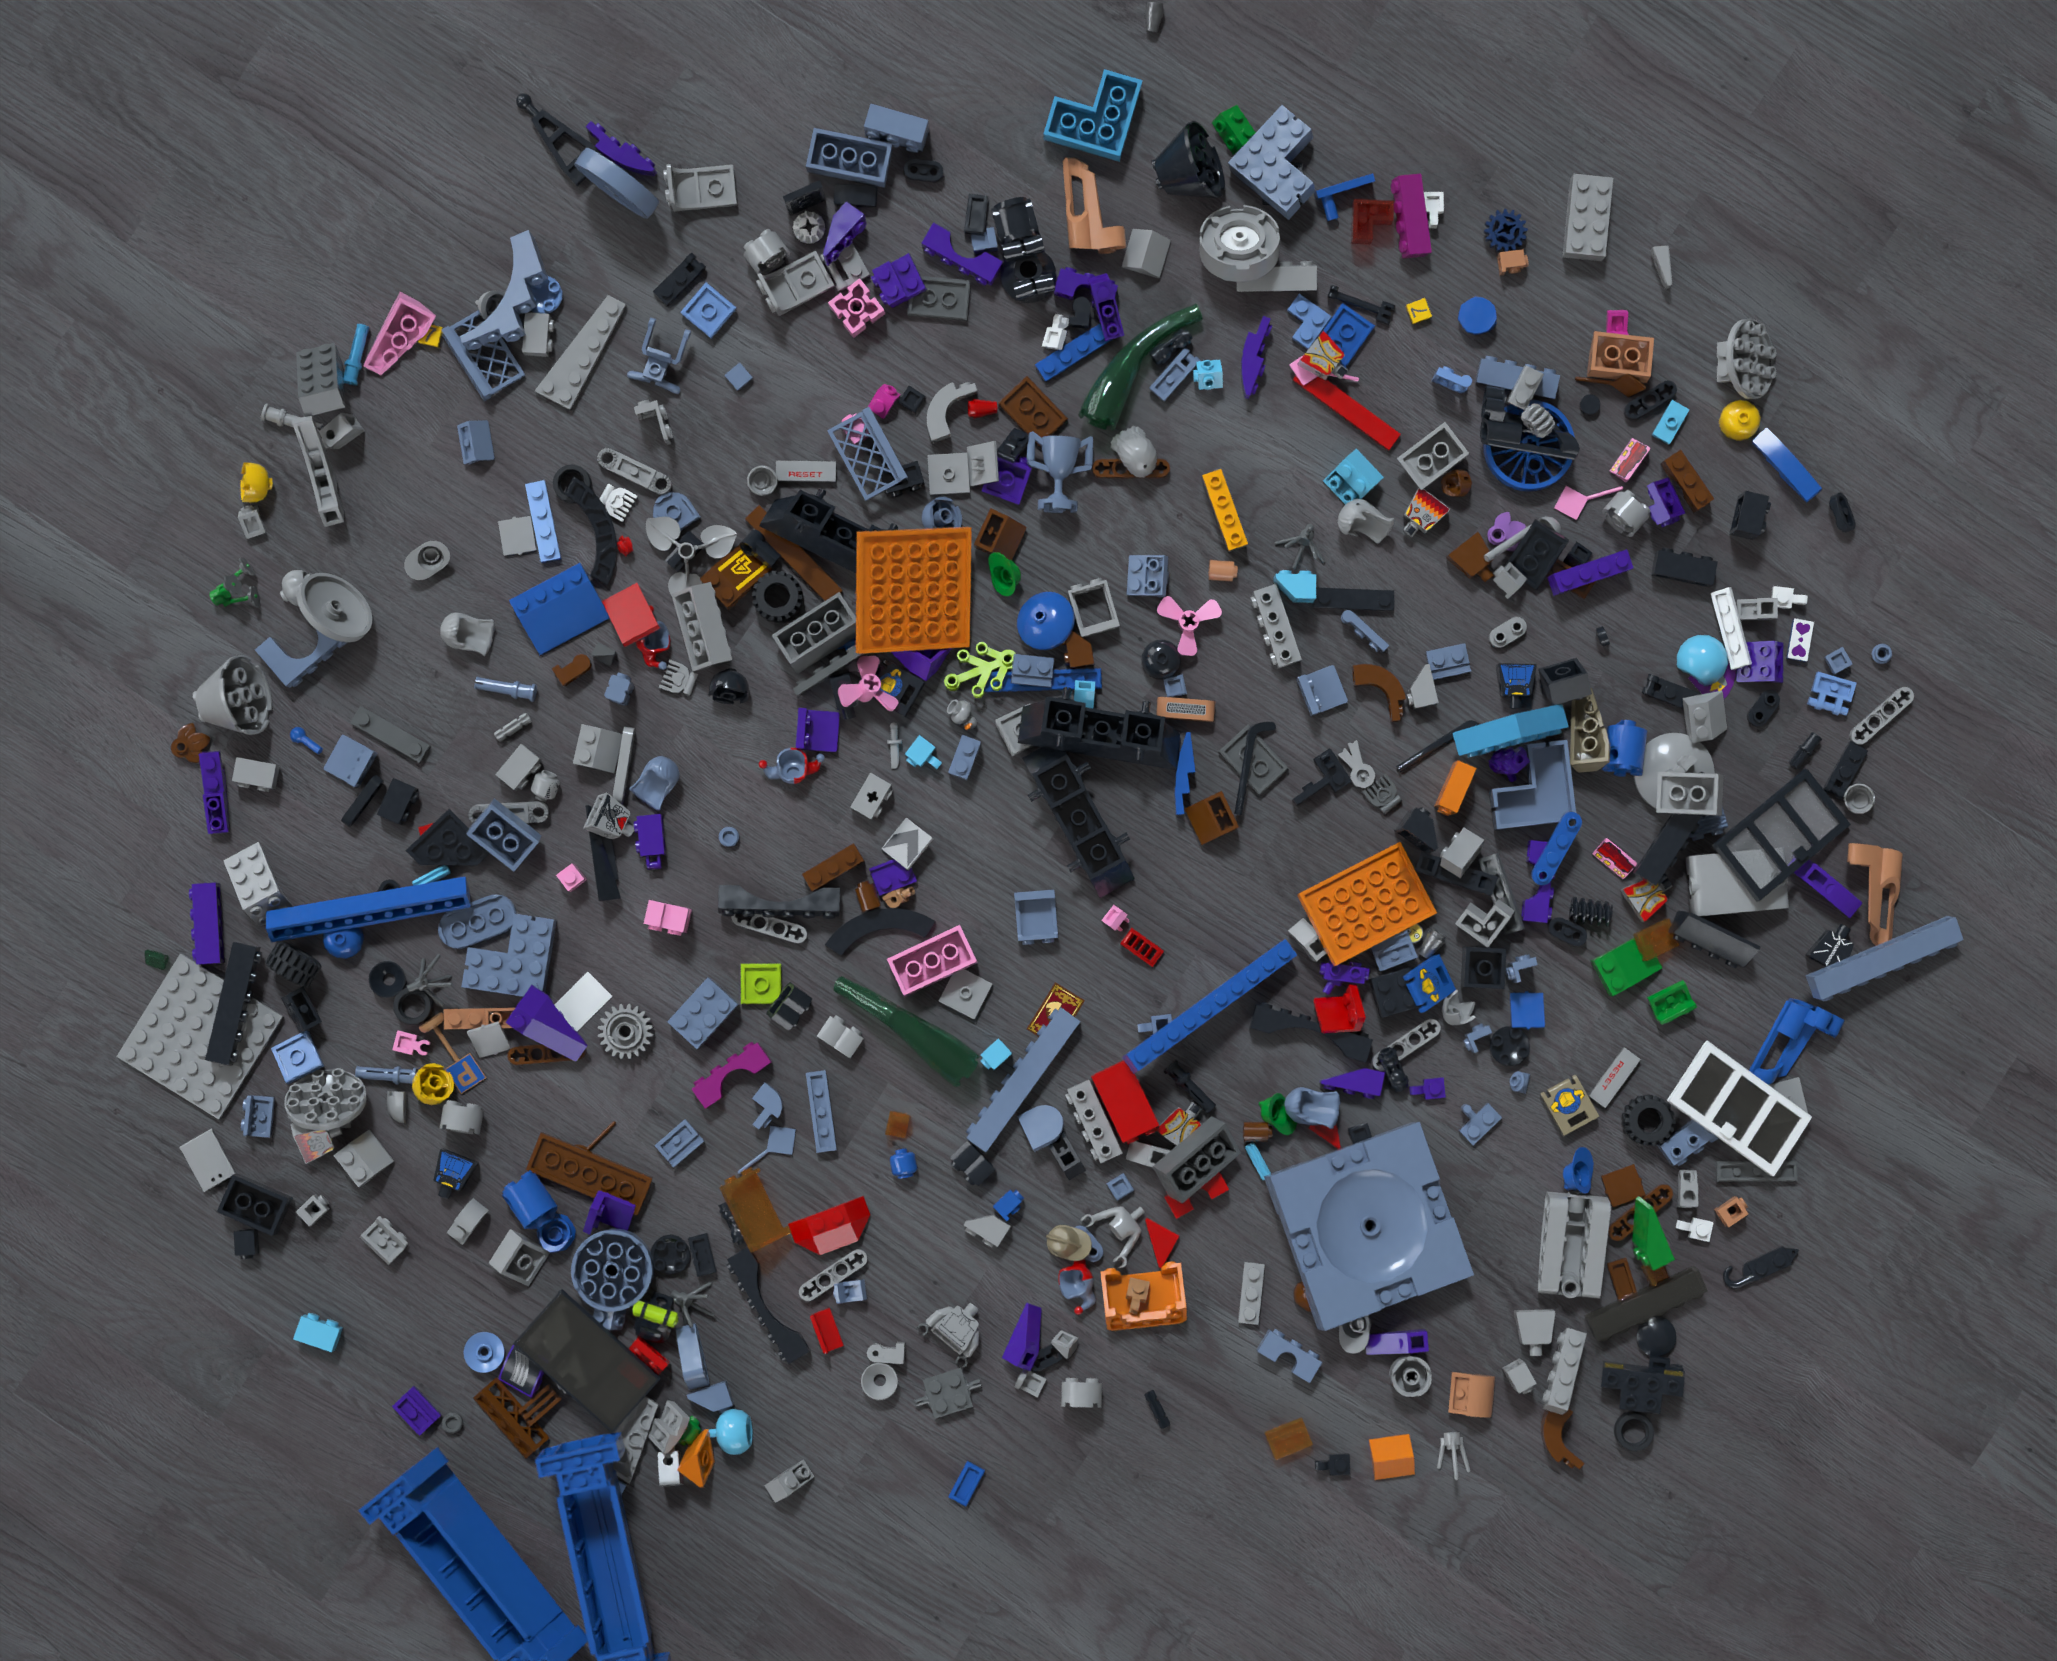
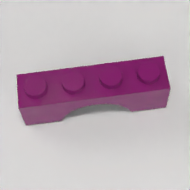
(710, 1089)

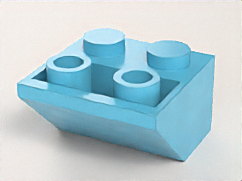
(1353, 477)
(1297, 587)

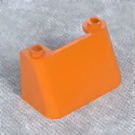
(1163, 1304)

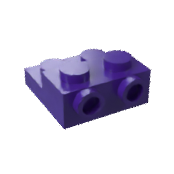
(898, 280)
(1011, 481)
(1667, 504)

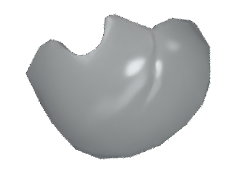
(762, 480)
(1859, 798)

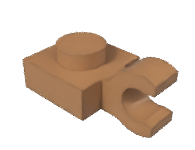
(1137, 1293)

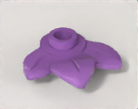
(1506, 529)

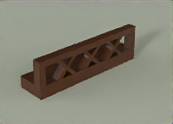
(504, 1420)

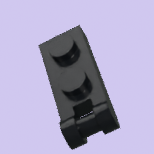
(679, 280)
(1668, 691)
(1845, 769)

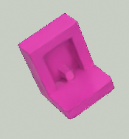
(1617, 322)
(884, 400)

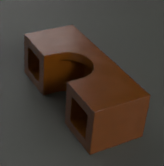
(1694, 489)
(833, 867)

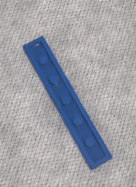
(1059, 680)

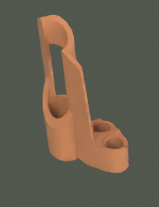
(1087, 229)
(1884, 872)

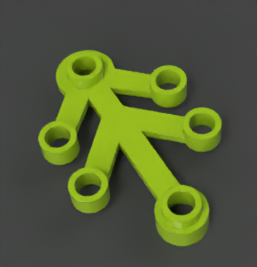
(983, 668)

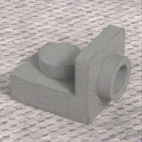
(251, 521)

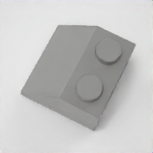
(1704, 716)
(597, 748)
(363, 1158)
(519, 1257)

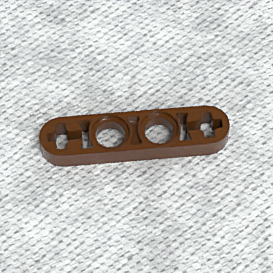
(1127, 474)
(547, 1055)
(1655, 1192)

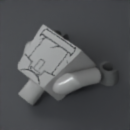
(956, 1329)

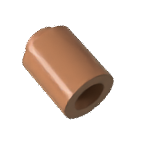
(1222, 570)

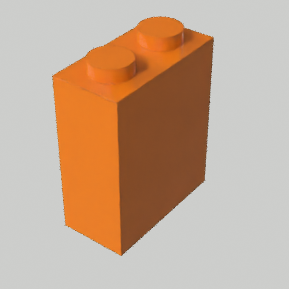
(1454, 788)

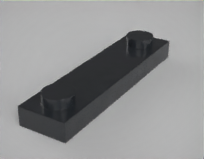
(1354, 599)

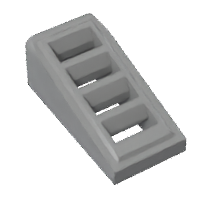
(1662, 262)

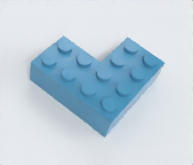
(1096, 128)
(1510, 731)

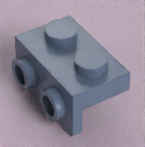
(1521, 962)
(258, 1116)

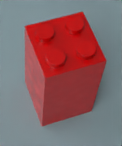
(1125, 1102)

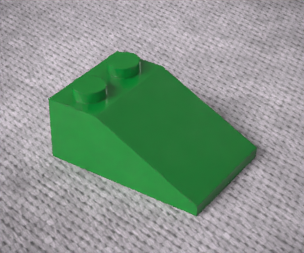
(1623, 967)
(1649, 1238)

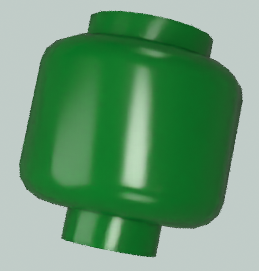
(691, 1432)

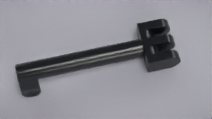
(1381, 311)

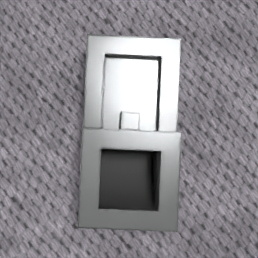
(1758, 609)
(467, 1221)

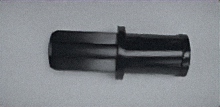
(1805, 750)

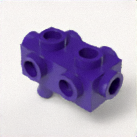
(1508, 761)
(1342, 973)

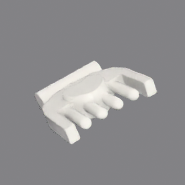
(614, 499)

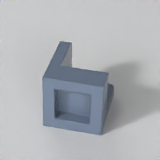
(984, 243)

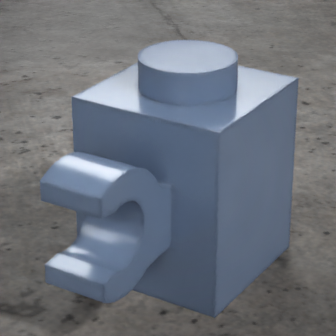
(1156, 1024)

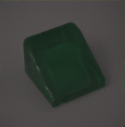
(156, 959)

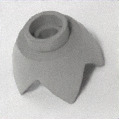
(1455, 1012)

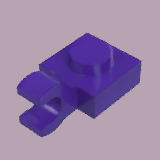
(1431, 1088)

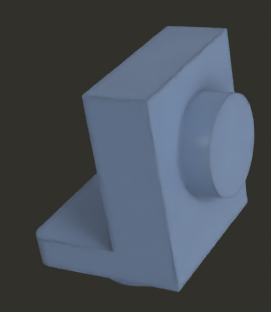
(1477, 1032)
(850, 1291)
(610, 1319)

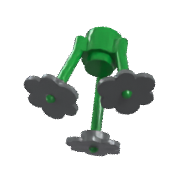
(233, 586)

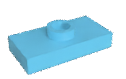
(1670, 422)

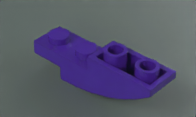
(625, 156)
(1251, 363)
(215, 792)
(1828, 888)

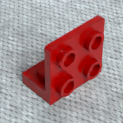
(1341, 1012)
(649, 1355)

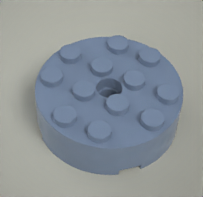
(633, 1264)

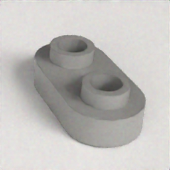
(1508, 632)

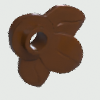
(192, 741)

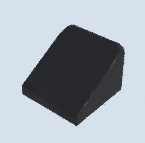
(1577, 555)

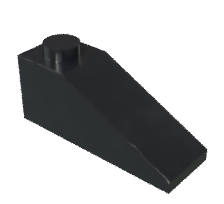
(1067, 1157)

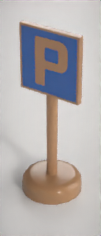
(464, 1071)

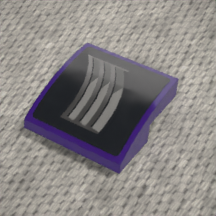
(521, 1373)

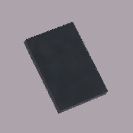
(804, 198)
(1537, 553)

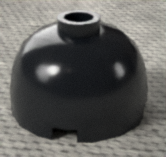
(1160, 659)
(729, 687)

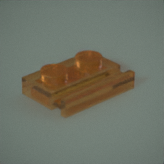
(1655, 940)
(1288, 1438)

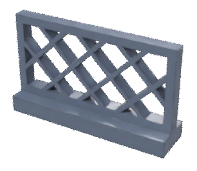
(470, 366)
(883, 446)

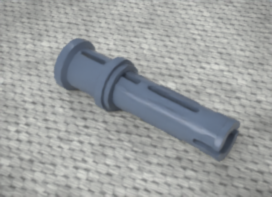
(514, 689)
(396, 1075)

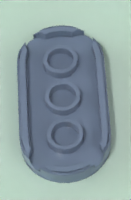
(480, 922)

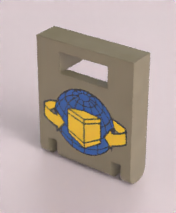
(1568, 1101)

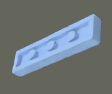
(543, 521)

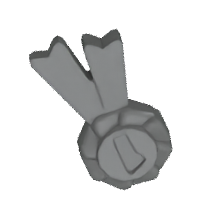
(1361, 774)

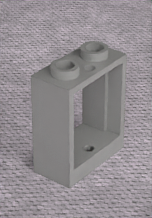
(1097, 628)

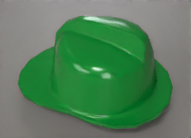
(1004, 574)
(1274, 1113)

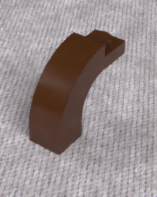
(1383, 679)
(1551, 1435)

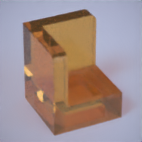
(897, 1124)
(1654, 1276)

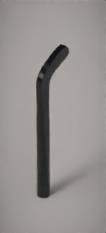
(1250, 740)
(1434, 746)

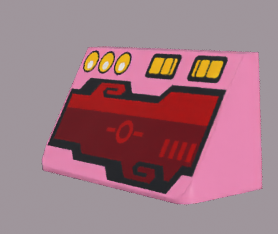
(1629, 460)
(1614, 858)

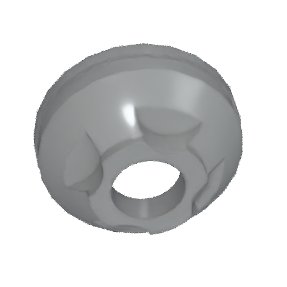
(875, 1391)

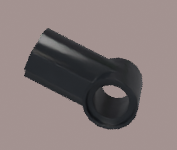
(755, 545)
(675, 559)

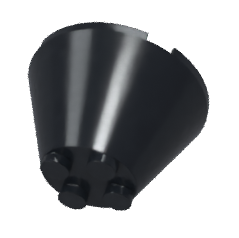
(1190, 165)

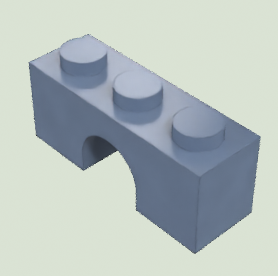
(1305, 1362)

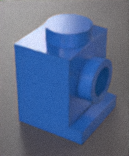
(1008, 1204)

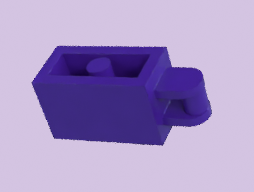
(651, 839)

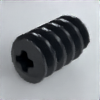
(1590, 910)

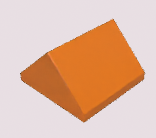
(1392, 1456)
(698, 1459)

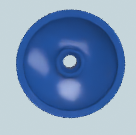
(1052, 627)

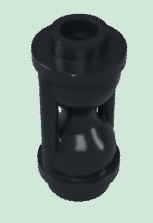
(1163, 351)
(1397, 1078)
(735, 1232)

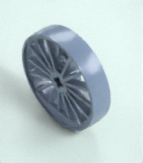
(616, 183)

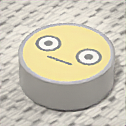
(1415, 933)

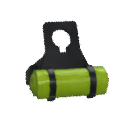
(654, 1321)

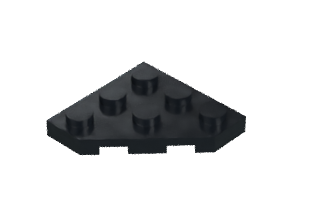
(447, 844)

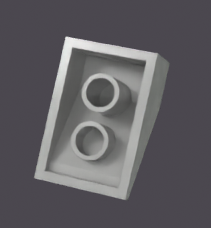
(1433, 456)
(1689, 793)

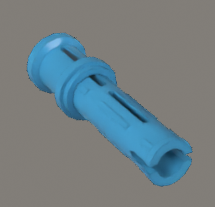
(353, 363)

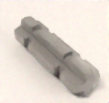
(512, 727)

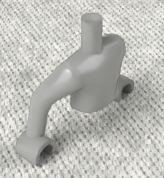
(1122, 1226)

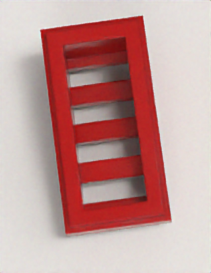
(1127, 938)

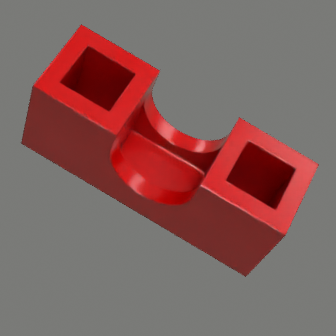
(1214, 1188)

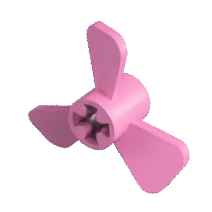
(1170, 609)
(867, 687)

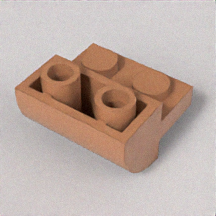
(1471, 1394)

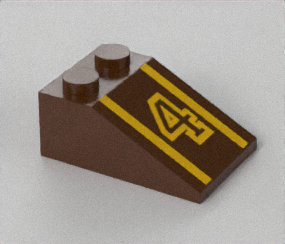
(734, 576)

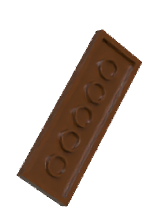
(587, 1171)

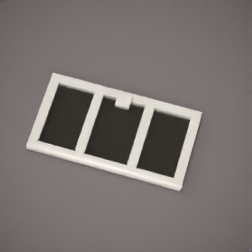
(1739, 1108)

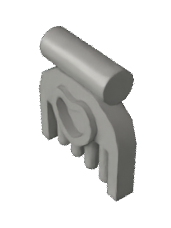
(680, 679)

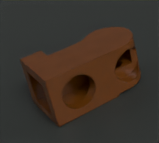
(572, 671)

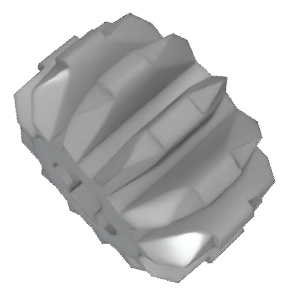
(1538, 420)

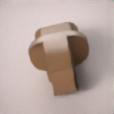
(901, 894)

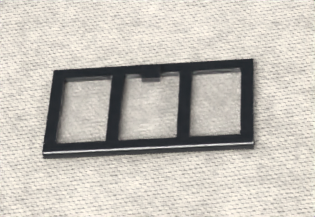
(1781, 835)

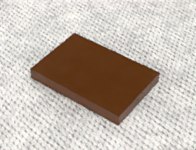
(1032, 409)

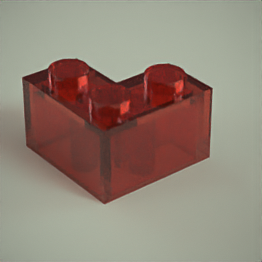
(1365, 215)

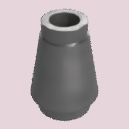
(1153, 15)
(1432, 943)

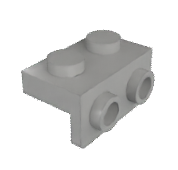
(384, 1240)

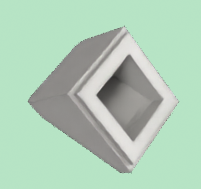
(1065, 1343)

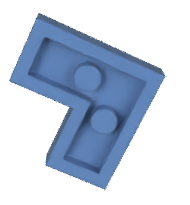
(1313, 320)

